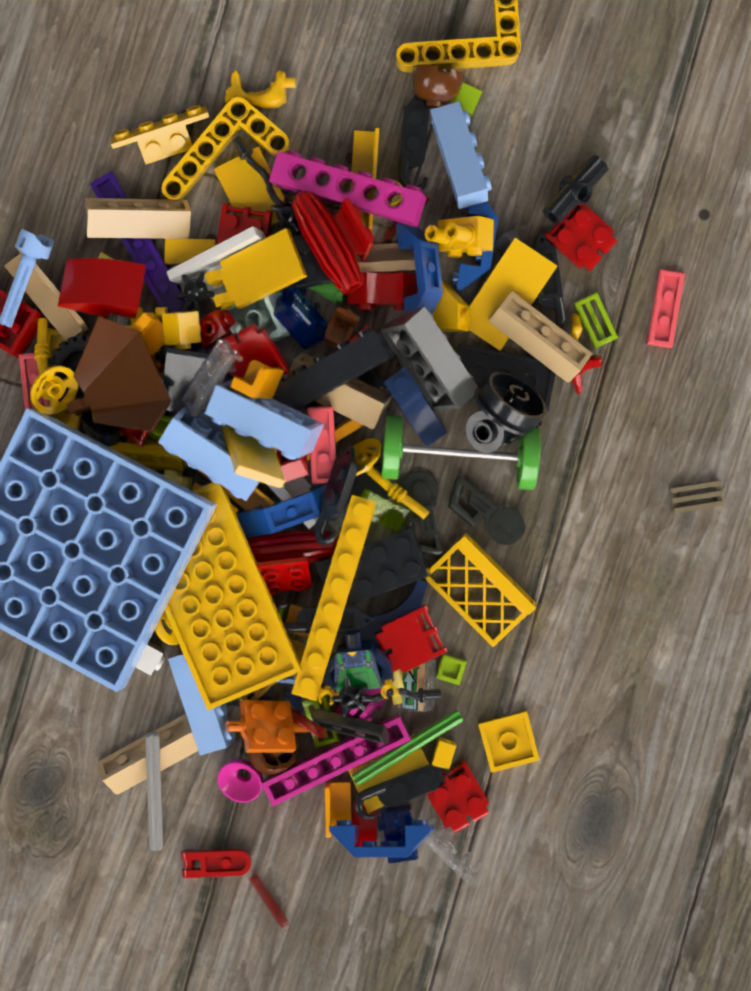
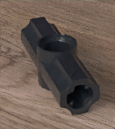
(575, 189)

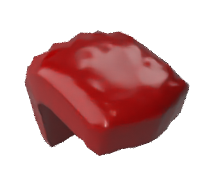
(593, 362)

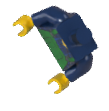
(360, 664)

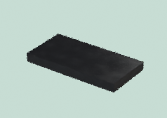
(483, 362)

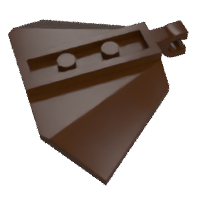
(119, 379)

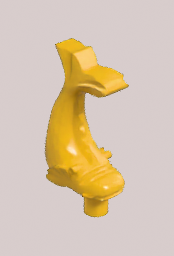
(271, 98)

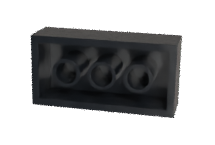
(384, 566)

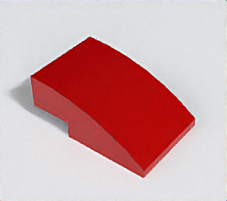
(102, 286)
(24, 328)

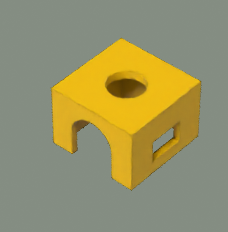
(443, 753)

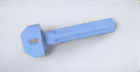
(33, 249)

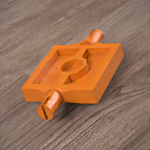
(266, 726)

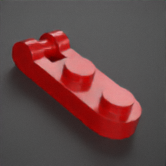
(215, 862)

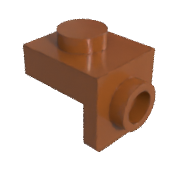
(340, 326)

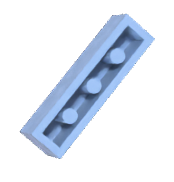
(459, 155)
(206, 725)

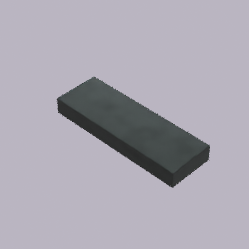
(351, 726)

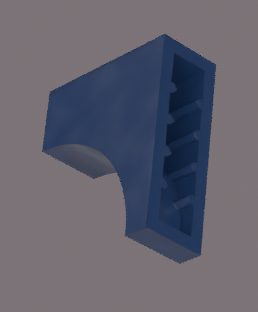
(414, 406)
(410, 603)

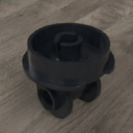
(507, 410)

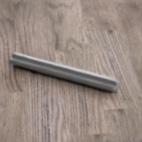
(154, 791)

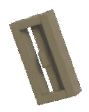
(717, 493)

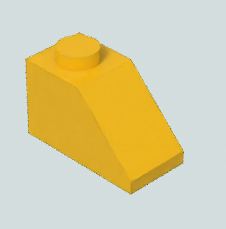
(452, 311)

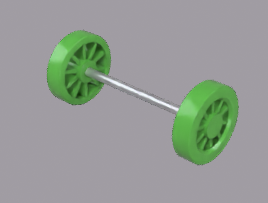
(526, 458)

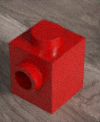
(215, 327)

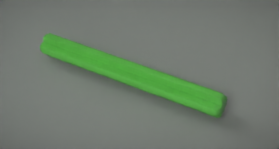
(402, 751)

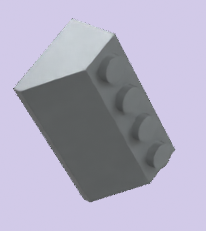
(429, 359)

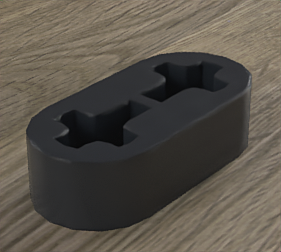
(103, 433)

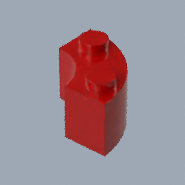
(383, 291)

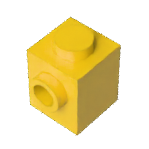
(181, 328)

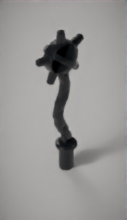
(285, 212)
(195, 291)
(352, 697)

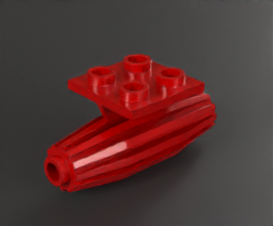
(334, 239)
(286, 558)

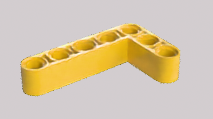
(469, 46)
(220, 143)

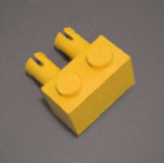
(462, 235)

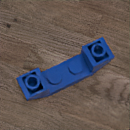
(427, 267)
(469, 273)
(283, 514)
(349, 837)

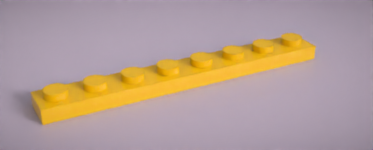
(333, 597)

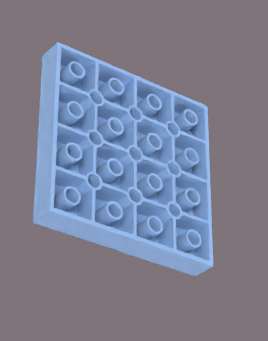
(89, 547)

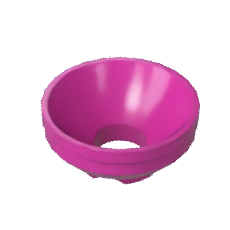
(237, 787)

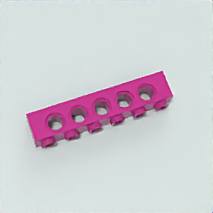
(407, 212)
(332, 762)

